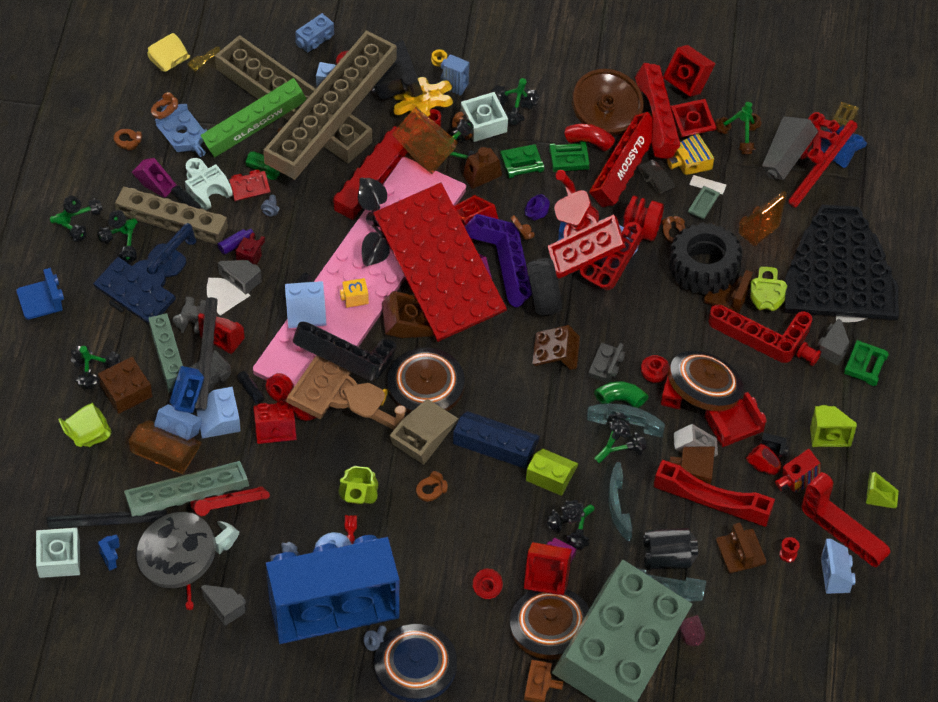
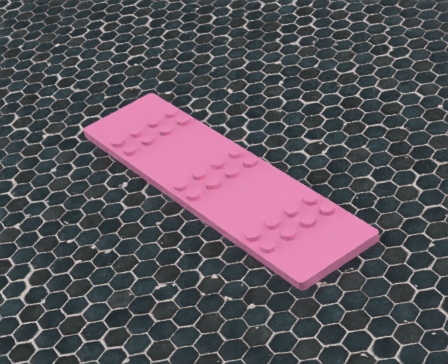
(346, 265)

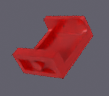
(738, 422)

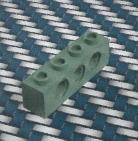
(166, 348)

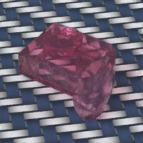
(693, 631)

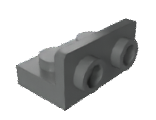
(606, 362)

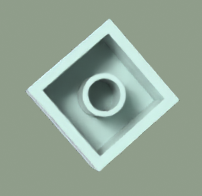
(486, 116)
(58, 552)

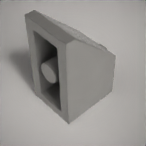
(693, 436)

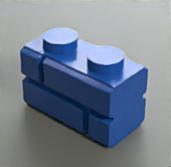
(186, 389)

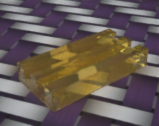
(843, 120)

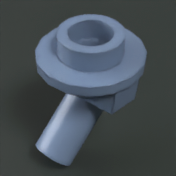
(269, 206)
(289, 547)
(373, 639)

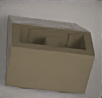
(423, 430)

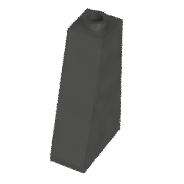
(788, 146)

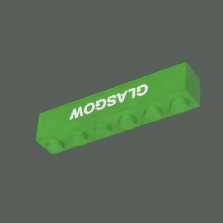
(253, 117)

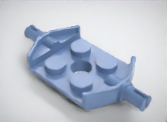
(182, 120)

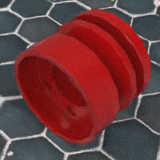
(647, 218)

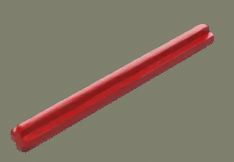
(819, 168)

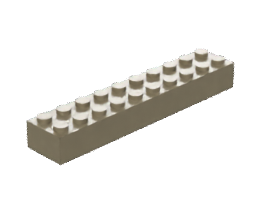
(262, 74)
(330, 105)

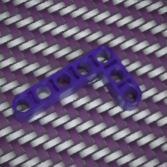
(510, 254)

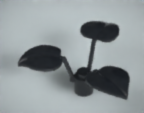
(370, 195)

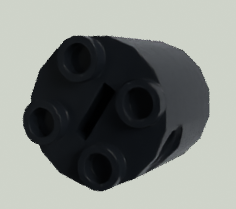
(670, 548)

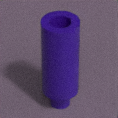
(233, 241)

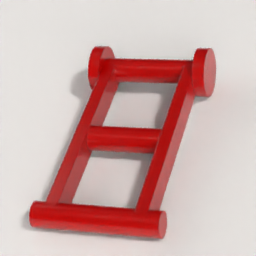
(204, 505)

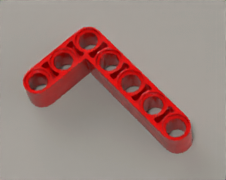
(760, 334)
(839, 524)

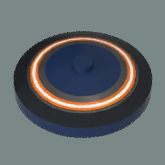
(415, 663)

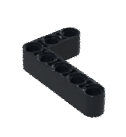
(345, 353)

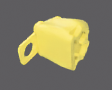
(167, 52)

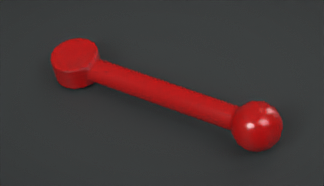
(189, 605)

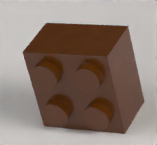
(125, 385)

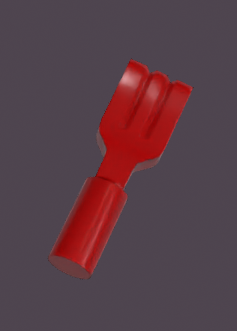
(350, 526)

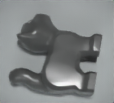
(189, 314)

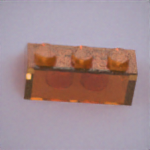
(163, 446)

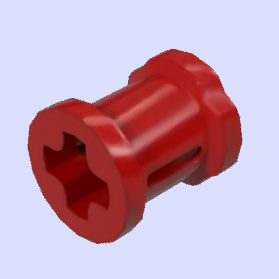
(808, 353)
(789, 549)

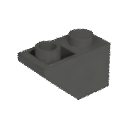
(835, 344)

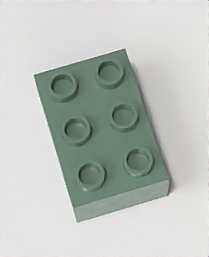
(622, 637)

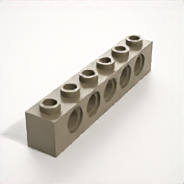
(171, 214)

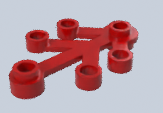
(816, 155)

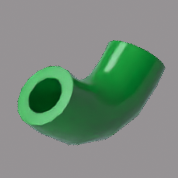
(621, 391)

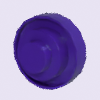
(537, 207)

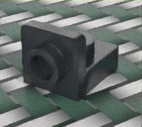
(776, 444)

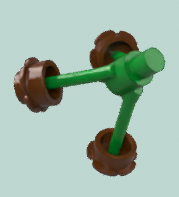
(751, 123)

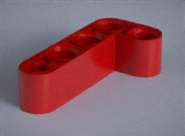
(623, 257)

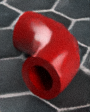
(591, 134)

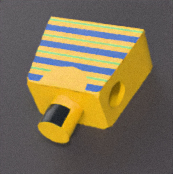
(692, 156)

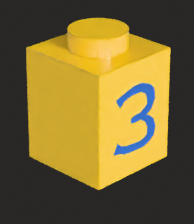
(354, 293)

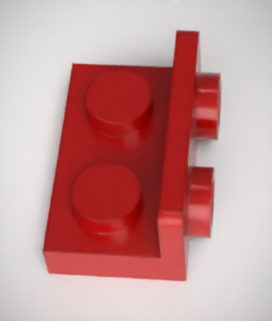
(249, 185)

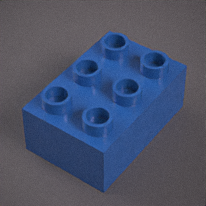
(333, 588)

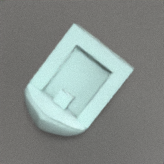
(226, 537)

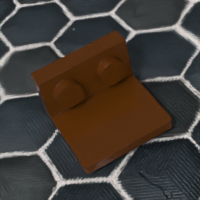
(733, 296)
(557, 345)

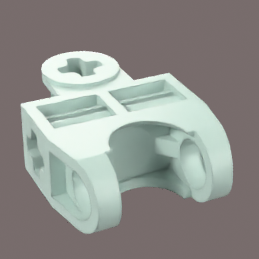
(205, 182)

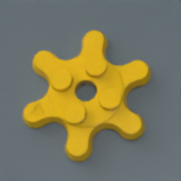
(431, 97)

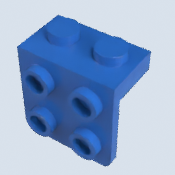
(844, 156)
(41, 297)

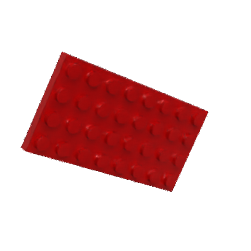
(439, 261)

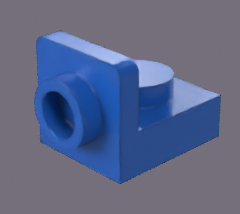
(107, 550)

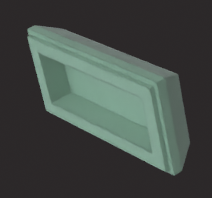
(703, 202)

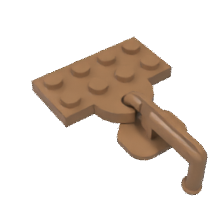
(331, 385)

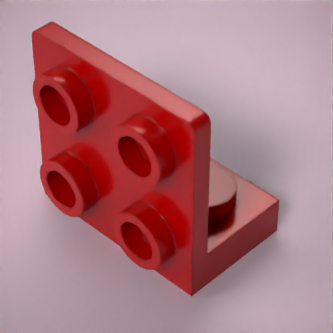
(274, 422)

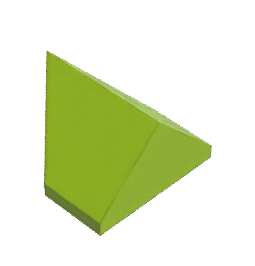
(881, 492)

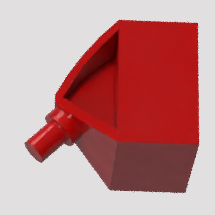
(689, 70)

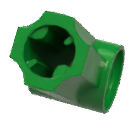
(256, 161)

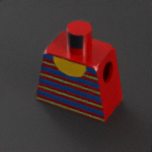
(799, 472)

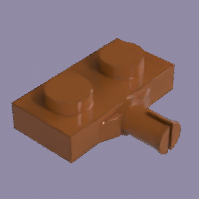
(540, 681)

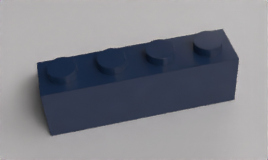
(495, 439)

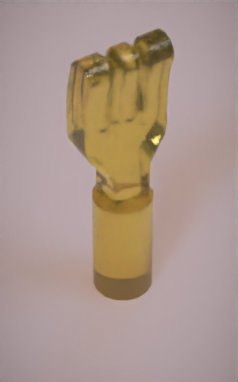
(199, 61)

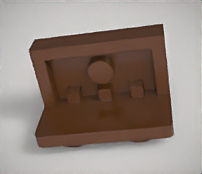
(740, 549)

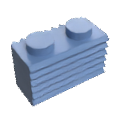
(456, 72)
(178, 422)

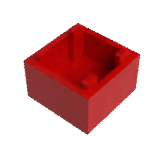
(547, 568)

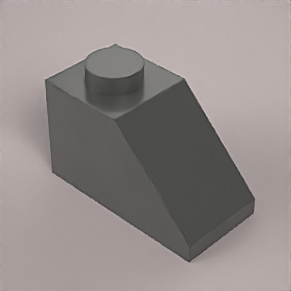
(241, 274)
(224, 602)

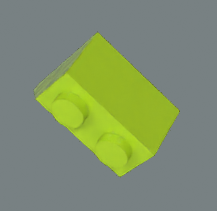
(831, 427)
(550, 471)

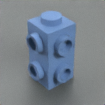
(314, 33)

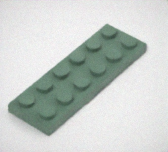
(186, 488)

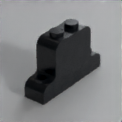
(399, 77)

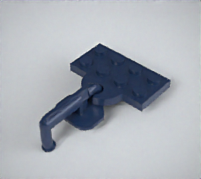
(144, 291)

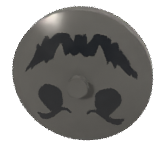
(176, 550)

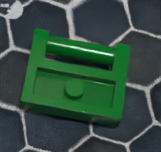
(520, 157)
(569, 161)
(860, 359)

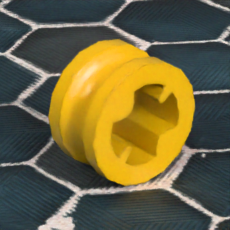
(438, 53)

